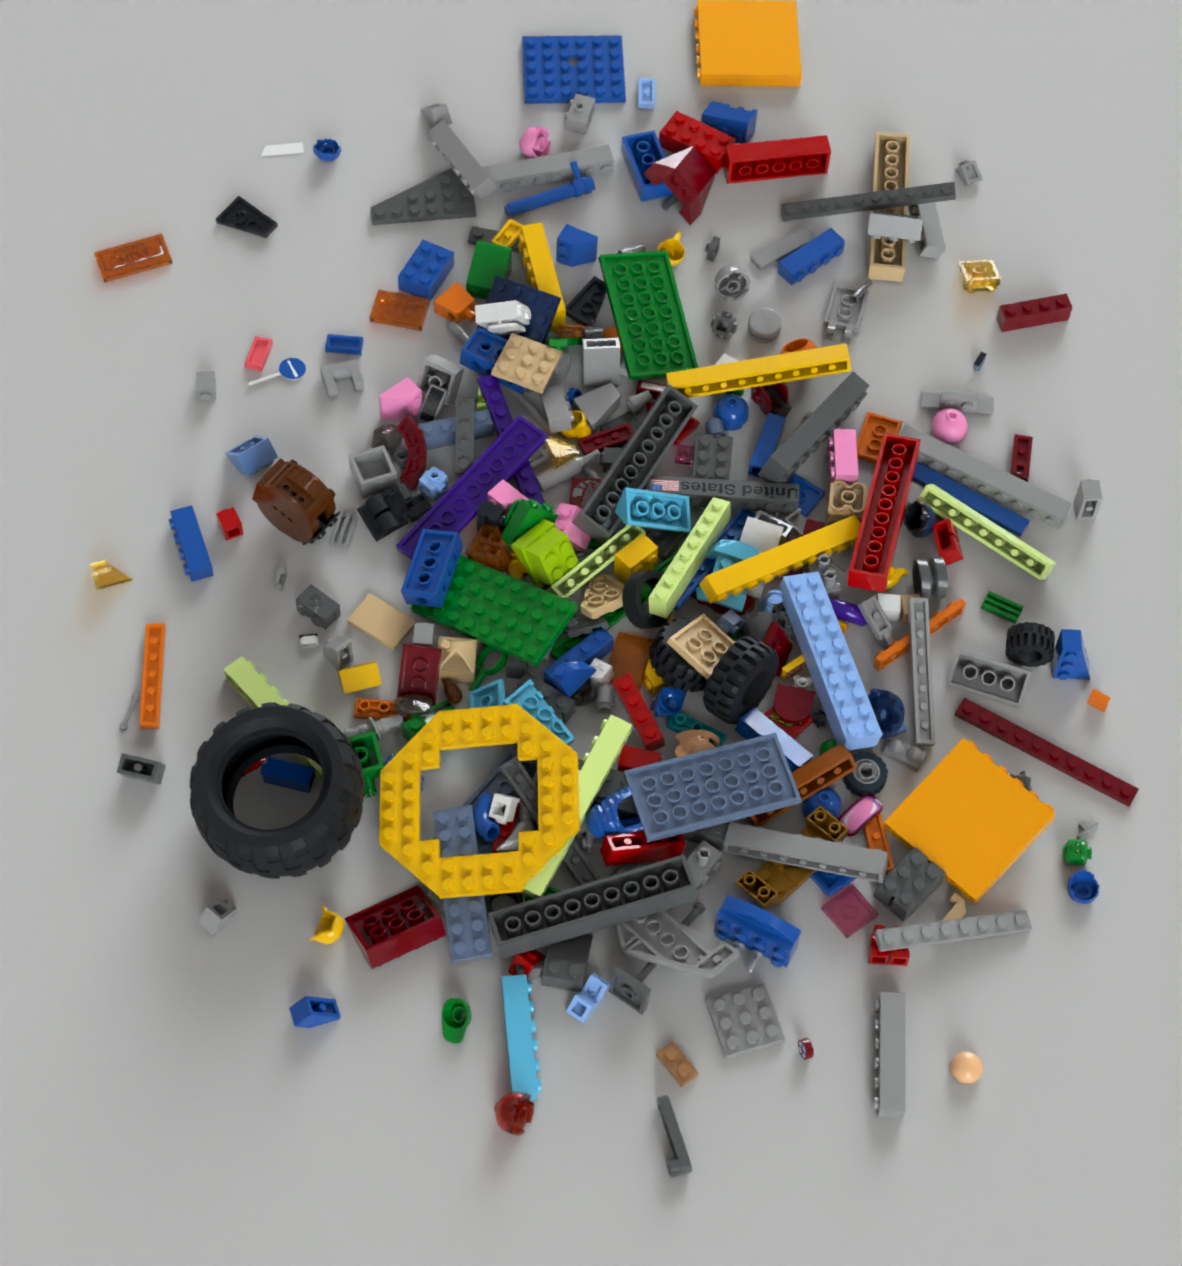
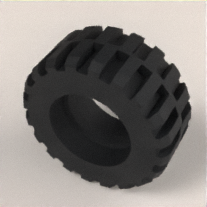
(670, 664)

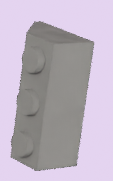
(894, 226)

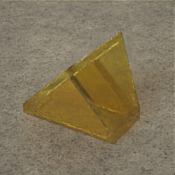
(560, 450)
(107, 575)

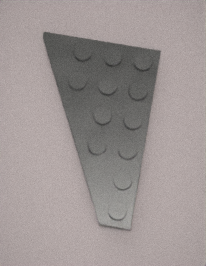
(430, 200)

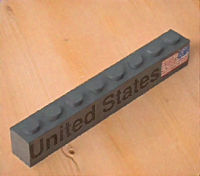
(740, 494)

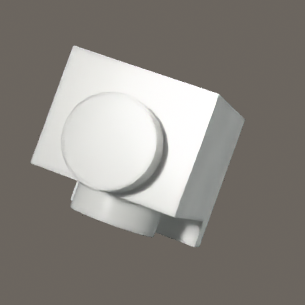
(498, 804)

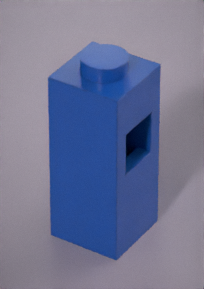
(288, 774)

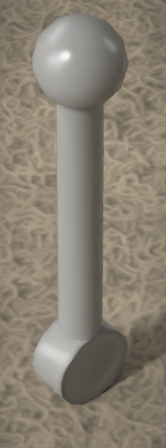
(123, 726)

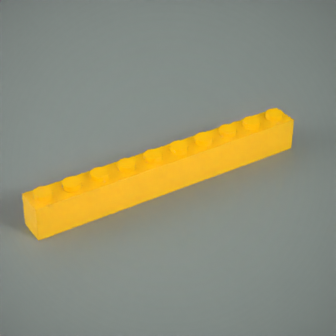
(761, 371)
(780, 560)

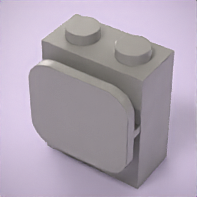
(600, 361)

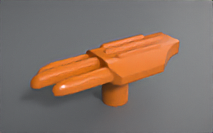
(577, 331)

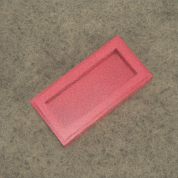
(258, 353)

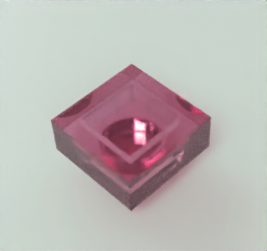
(684, 454)

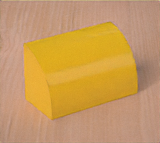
(359, 677)

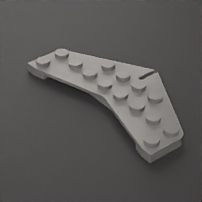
(670, 943)

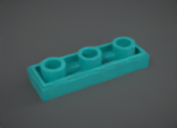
(683, 722)

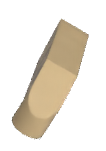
(959, 910)

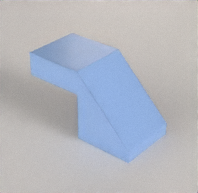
(589, 998)

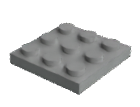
(745, 1020)

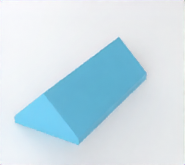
(654, 510)

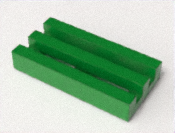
(1003, 605)

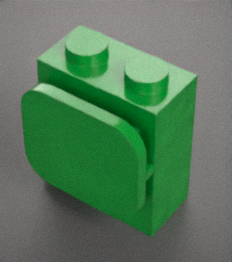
(524, 516)

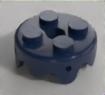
(894, 709)

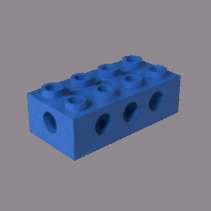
(482, 353)
(432, 568)

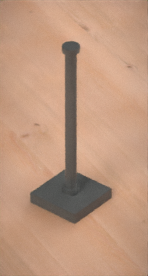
(630, 988)

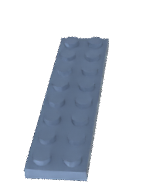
(465, 916)

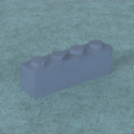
(442, 431)

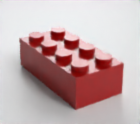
(684, 132)

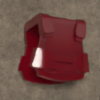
(761, 397)

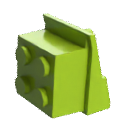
(545, 553)

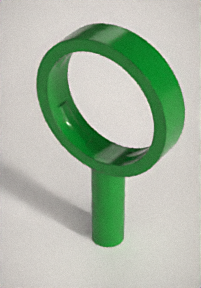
(491, 671)

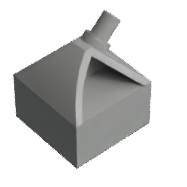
(442, 373)

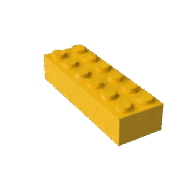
(540, 266)

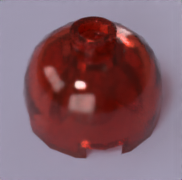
(513, 1112)

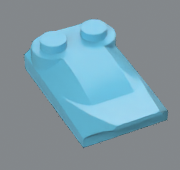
(488, 695)

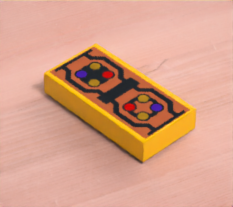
(793, 668)

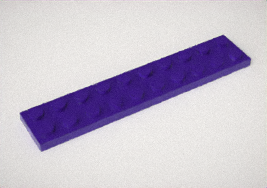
(465, 497)

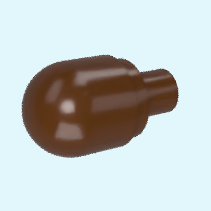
(452, 691)

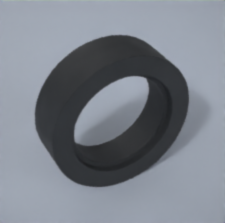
(632, 599)

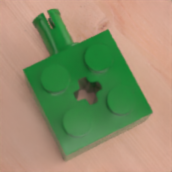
(368, 747)

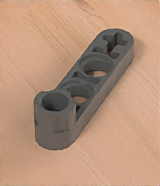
(680, 1163)

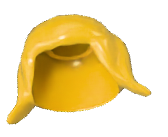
(674, 248)
(329, 927)

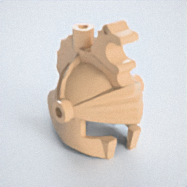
(694, 741)

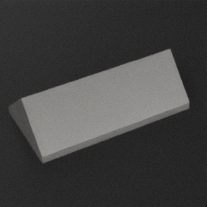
(989, 677)

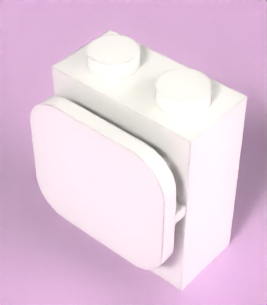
(503, 317)

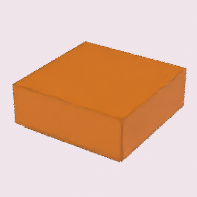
(1098, 700)

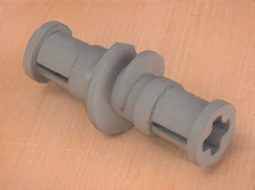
(381, 726)

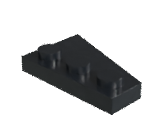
(247, 218)
(587, 303)

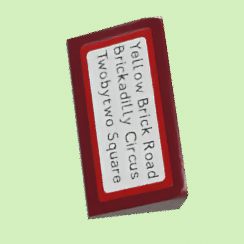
(654, 388)

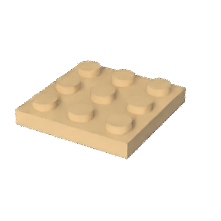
(526, 363)
(701, 644)

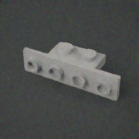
(960, 401)

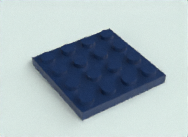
(541, 304)

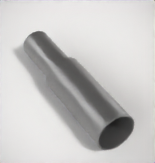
(860, 291)

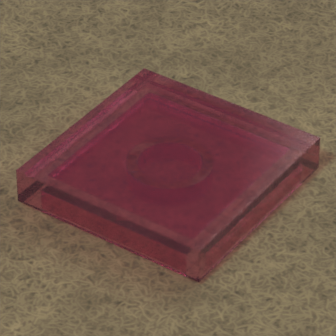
(849, 911)

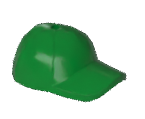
(453, 1021)

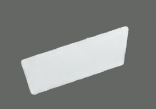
(282, 149)

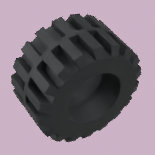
(1030, 644)

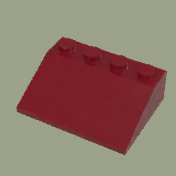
(395, 927)

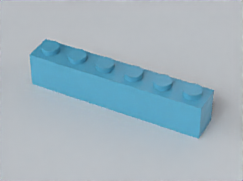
(519, 1035)

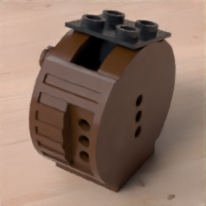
(296, 501)

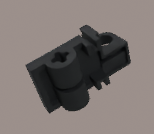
(390, 511)

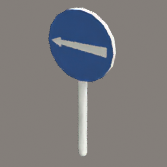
(289, 369)

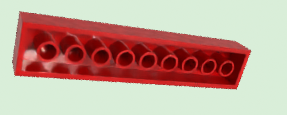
(884, 513)

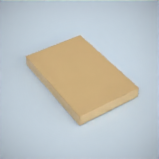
(381, 622)

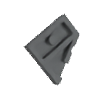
(583, 625)

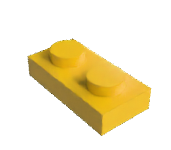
(508, 234)

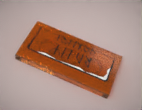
(133, 257)

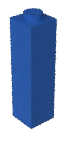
(767, 442)

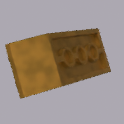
(777, 881)

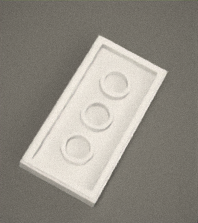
(761, 536)

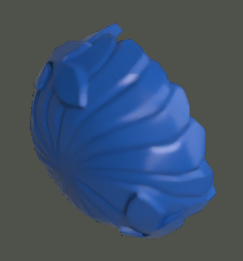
(327, 149)
(1083, 887)

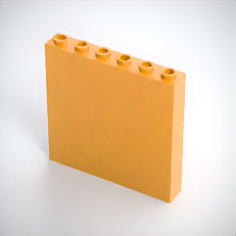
(747, 43)
(970, 819)

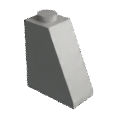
(598, 405)

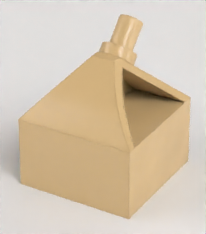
(458, 659)

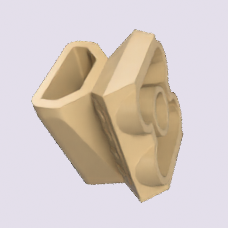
(845, 501)

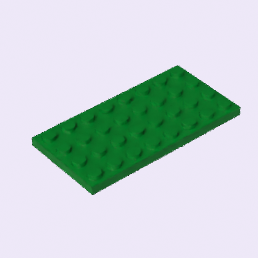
(647, 313)
(501, 611)

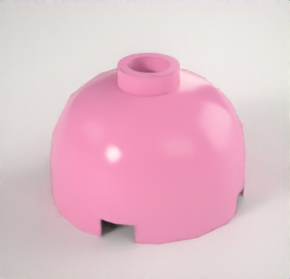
(535, 142)
(949, 426)

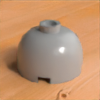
(732, 282)

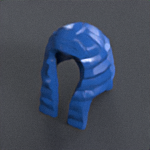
(604, 818)

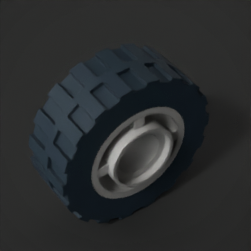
(876, 770)

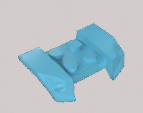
(726, 554)

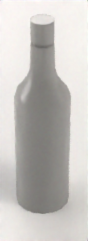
(552, 476)

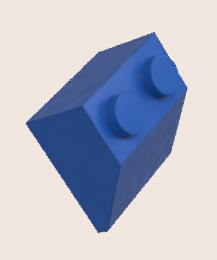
(576, 247)

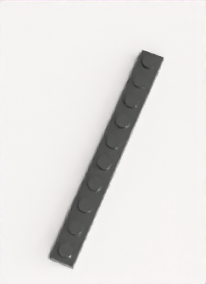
(869, 201)

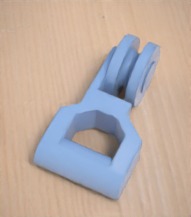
(766, 603)

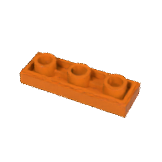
(373, 708)

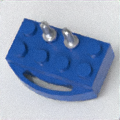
(757, 931)

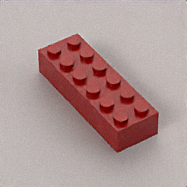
(777, 159)

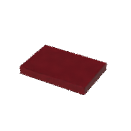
(419, 671)

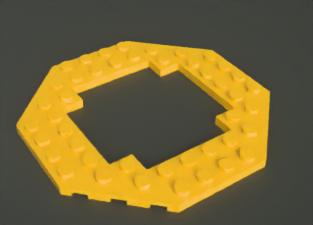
(482, 872)

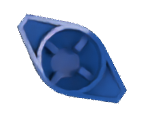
(668, 702)

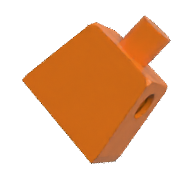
(455, 304)

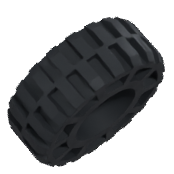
(740, 679)

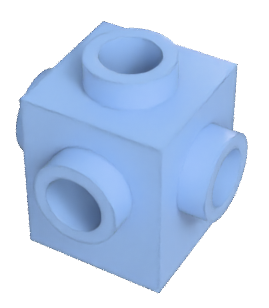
(433, 482)

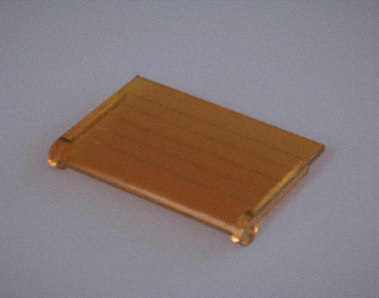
(630, 656)

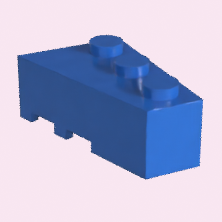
(731, 121)
(1070, 656)

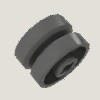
(930, 577)

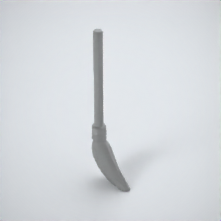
(526, 824)

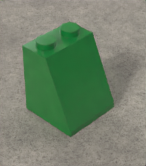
(487, 262)

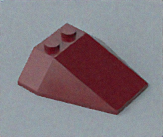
(687, 177)

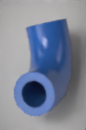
(483, 823)

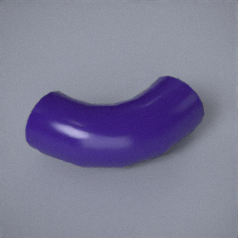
(848, 612)

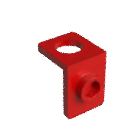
(527, 960)

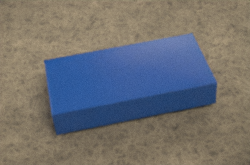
(344, 344)

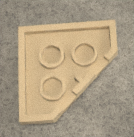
(602, 596)

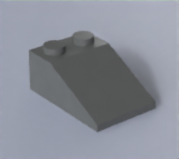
(567, 963)

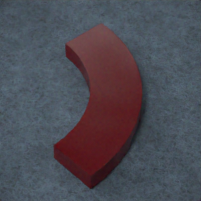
(417, 451)

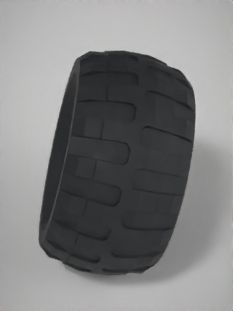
(243, 743)

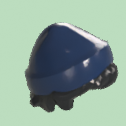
(920, 519)

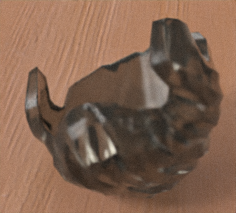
(387, 436)
(584, 694)

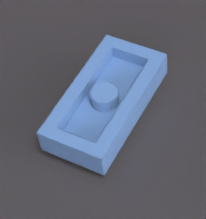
(646, 93)

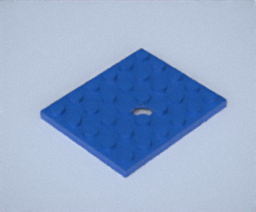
(552, 78)

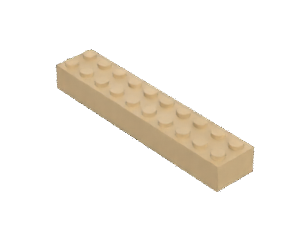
(889, 172)

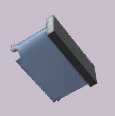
(979, 361)

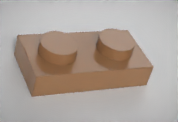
(677, 1064)

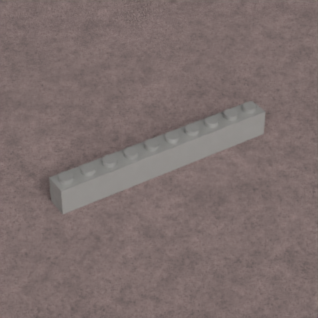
(989, 479)

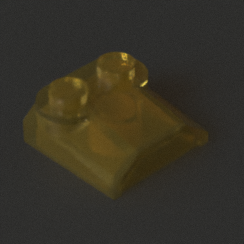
(979, 275)

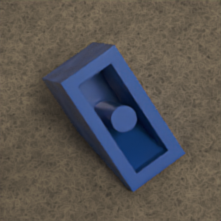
(571, 676)
(314, 1012)

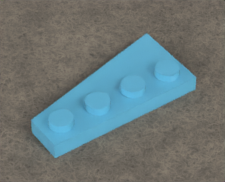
(533, 703)

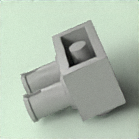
(827, 575)

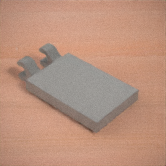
(844, 313)

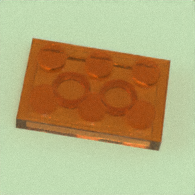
(400, 310)

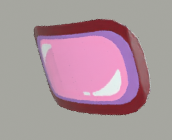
(860, 813)

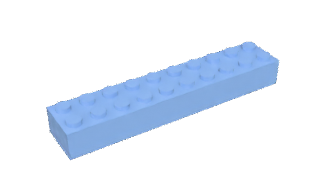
(829, 661)

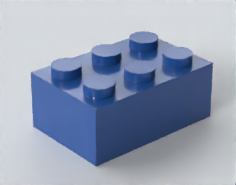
(426, 270)

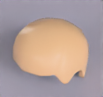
(966, 1067)

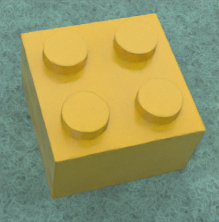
(635, 557)

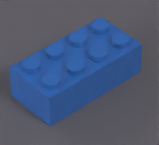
(639, 154)

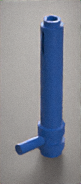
(573, 189)

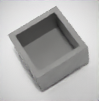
(373, 470)

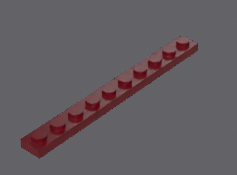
(1046, 752)

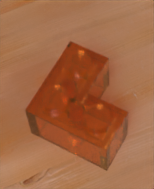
(490, 549)

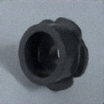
(819, 718)

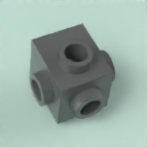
(719, 329)

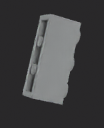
(556, 409)

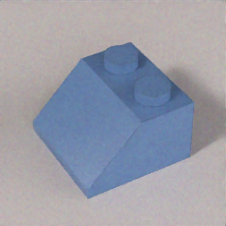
(252, 455)

